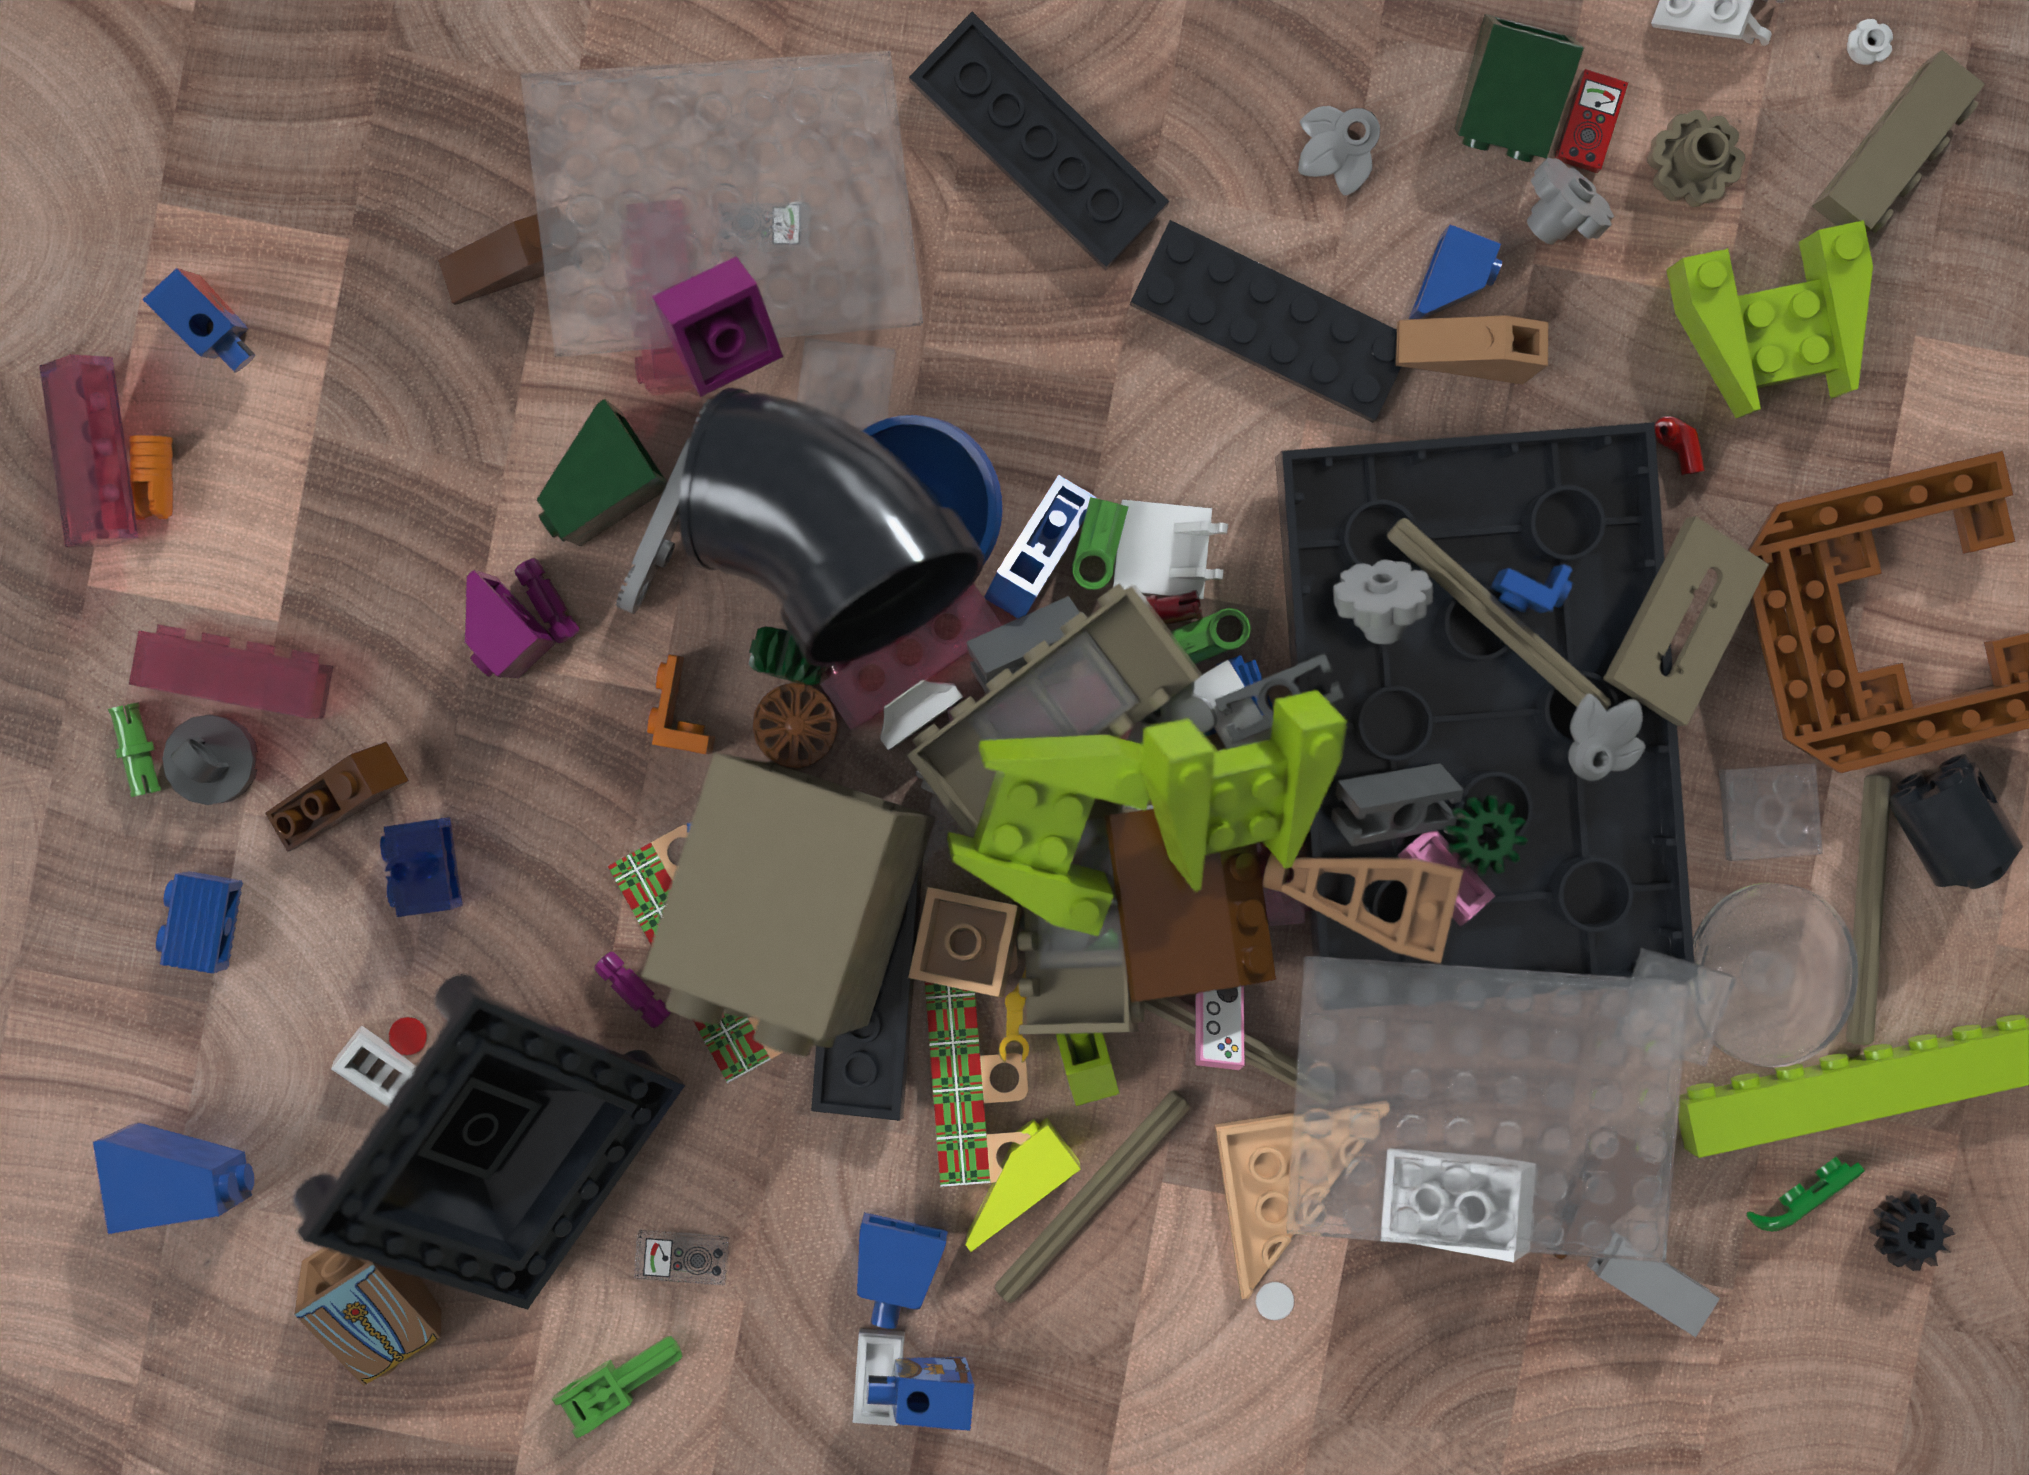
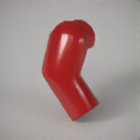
(1683, 440)

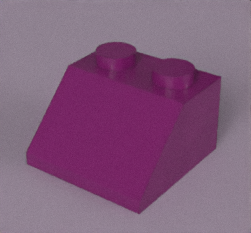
(718, 325)
(501, 629)

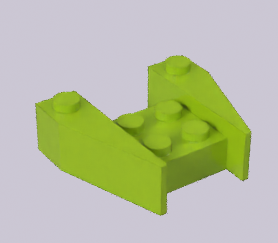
(1782, 330)
(1244, 792)
(1038, 817)

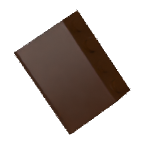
(1184, 937)

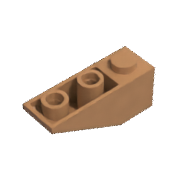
(1475, 347)

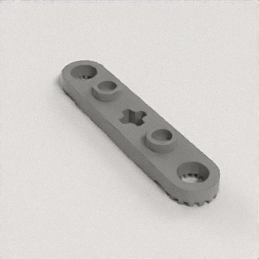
(655, 546)

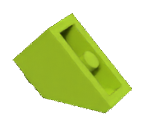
(1087, 1066)

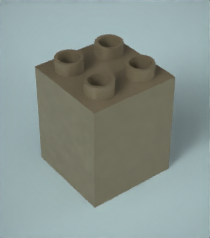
(786, 903)

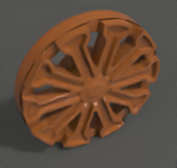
(795, 725)

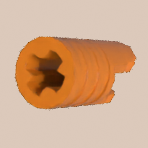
(151, 475)

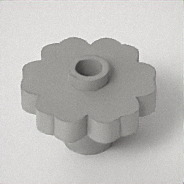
(1566, 204)
(1383, 598)

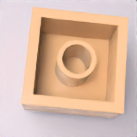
(965, 942)

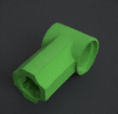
(1099, 537)
(1201, 639)

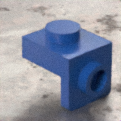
(1524, 592)

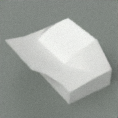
(916, 709)

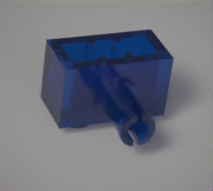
(421, 867)

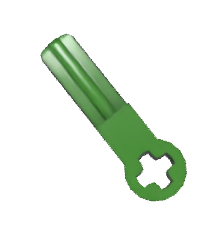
(607, 1389)

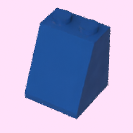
(167, 1178)

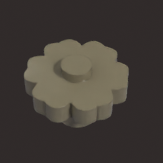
(1696, 158)

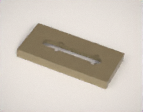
(1663, 609)

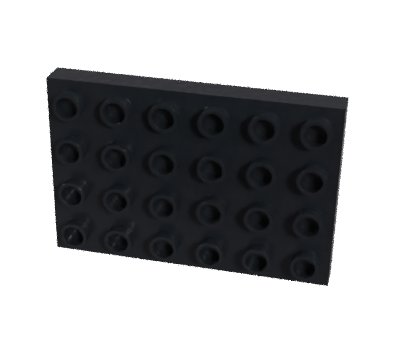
(1599, 855)

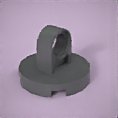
(210, 759)

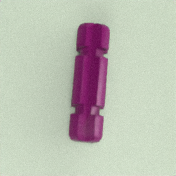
(546, 600)
(632, 989)

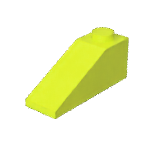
(1026, 1177)

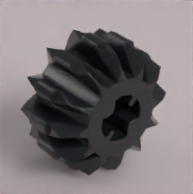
(1911, 1230)

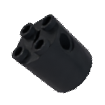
(1956, 825)

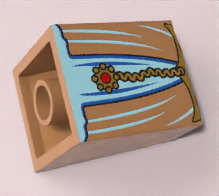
(365, 1312)

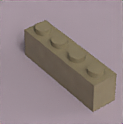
(1900, 143)

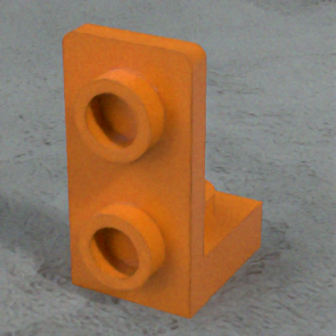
(687, 735)

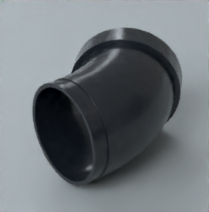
(820, 524)

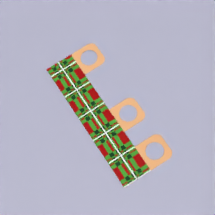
(645, 883)
(963, 1087)

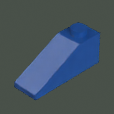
(1039, 548)

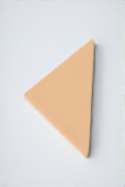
(1256, 1188)

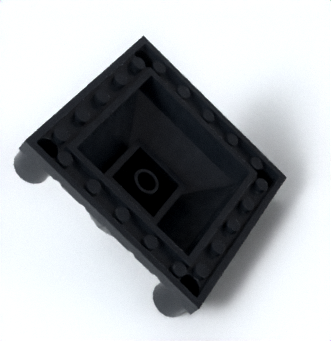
(490, 1151)

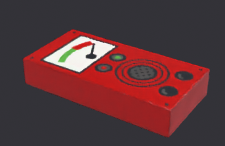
(1591, 121)

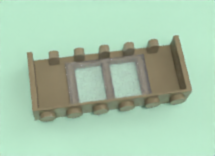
(1087, 683)
(1075, 977)

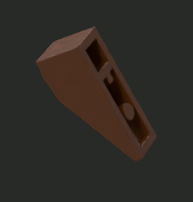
(495, 261)

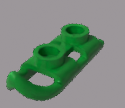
(1800, 1202)

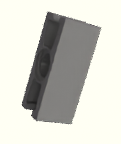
(1659, 1289)

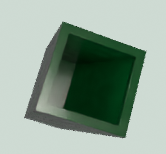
(1517, 88)
(599, 478)

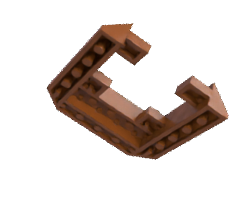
(1828, 540)

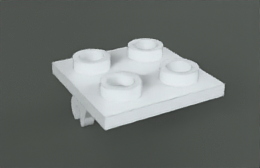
(1712, 18)
(1166, 548)

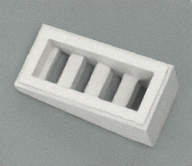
(358, 1074)

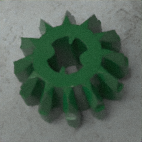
(779, 656)
(1500, 842)

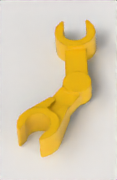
(1014, 1004)

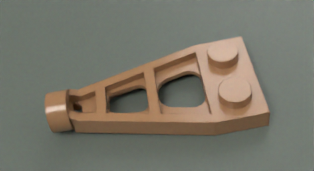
(1426, 911)

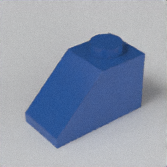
(1457, 271)

